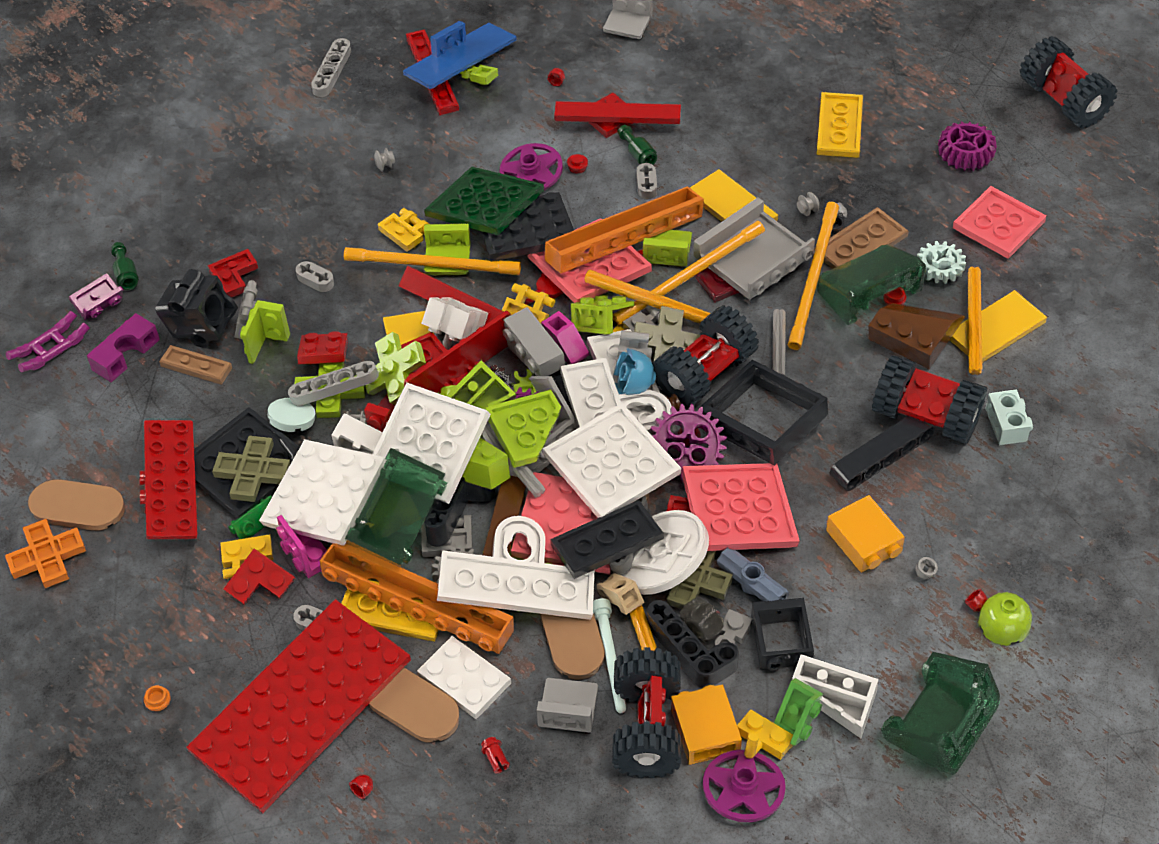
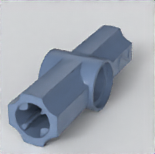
(742, 570)

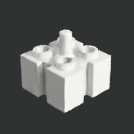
(452, 318)

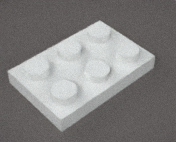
(464, 677)

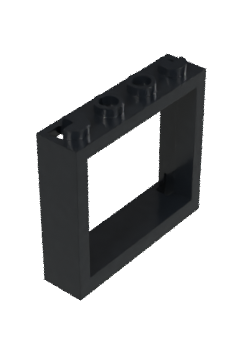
(778, 383)

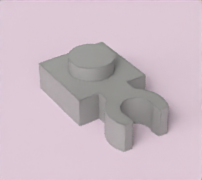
(735, 628)

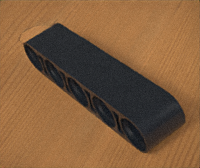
(881, 452)

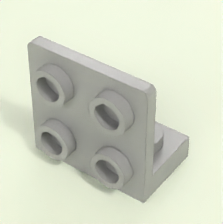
(629, 18)
(567, 705)

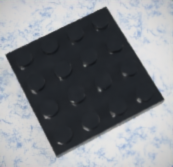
(527, 233)
(233, 439)

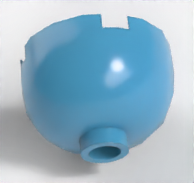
(634, 372)

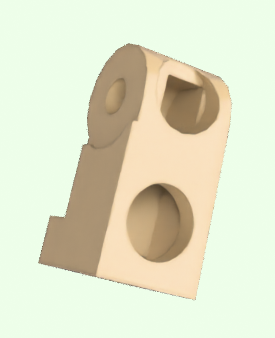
(621, 592)

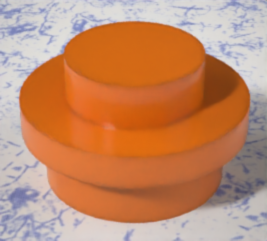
(157, 698)

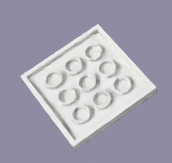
(434, 432)
(611, 461)
(324, 491)

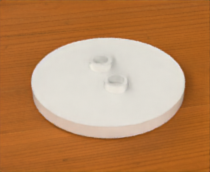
(672, 558)

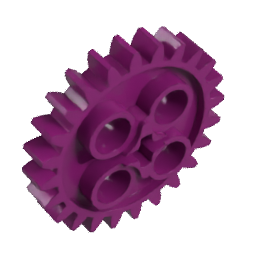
(689, 421)

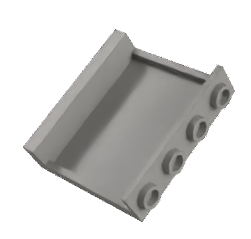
(756, 262)

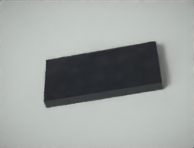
(606, 539)

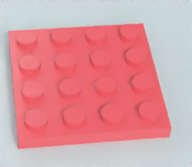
(621, 265)
(741, 506)
(556, 512)

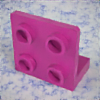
(304, 549)

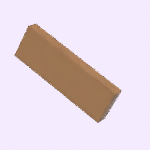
(196, 364)

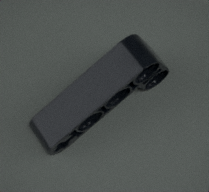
(444, 516)
(665, 621)

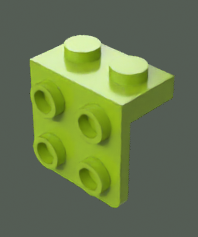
(447, 241)

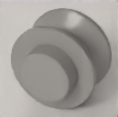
(384, 159)
(808, 203)

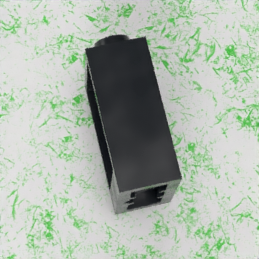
(777, 612)

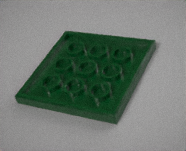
(484, 200)

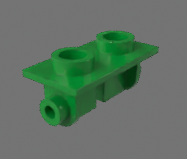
(249, 523)

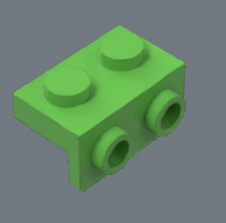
(798, 710)

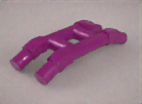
(53, 333)

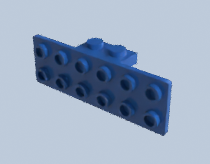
(456, 52)

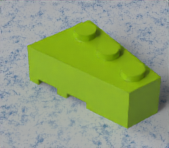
(482, 388)
(487, 466)

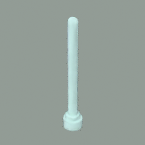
(602, 611)

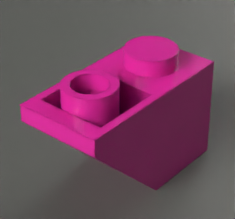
(566, 337)

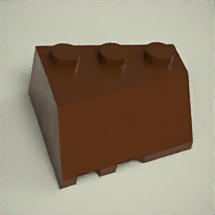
(914, 331)

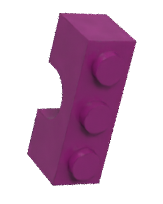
(108, 356)

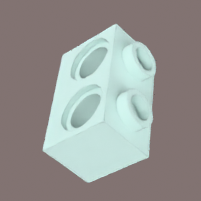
(1008, 417)

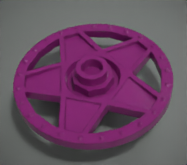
(532, 166)
(744, 786)

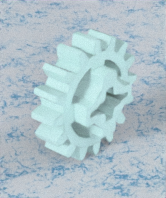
(942, 261)

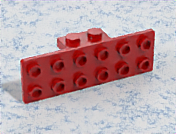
(460, 359)
(169, 480)

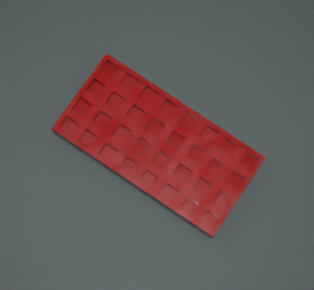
(298, 705)

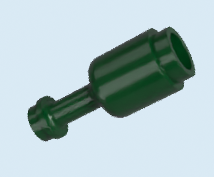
(638, 147)
(124, 268)

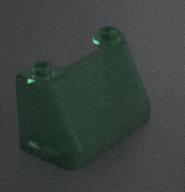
(868, 277)
(396, 508)
(948, 712)

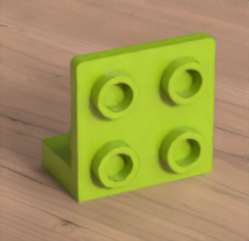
(668, 248)
(596, 314)
(263, 322)

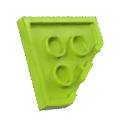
(524, 425)

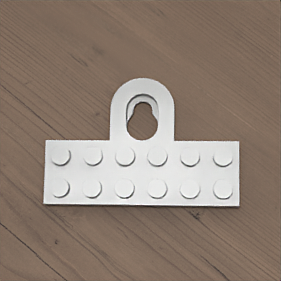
(594, 393)
(515, 583)

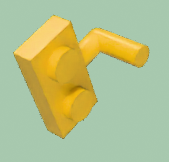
(763, 735)

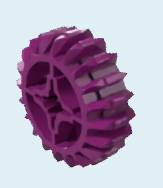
(967, 145)

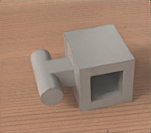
(635, 341)

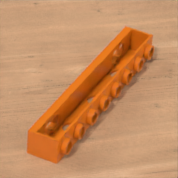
(623, 229)
(400, 586)

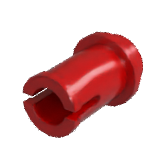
(494, 753)

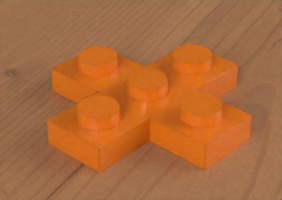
(45, 553)

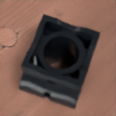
(196, 308)

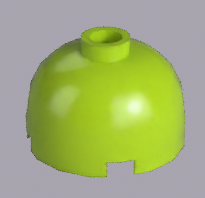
(1005, 618)

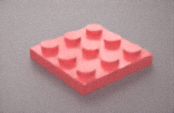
(999, 222)

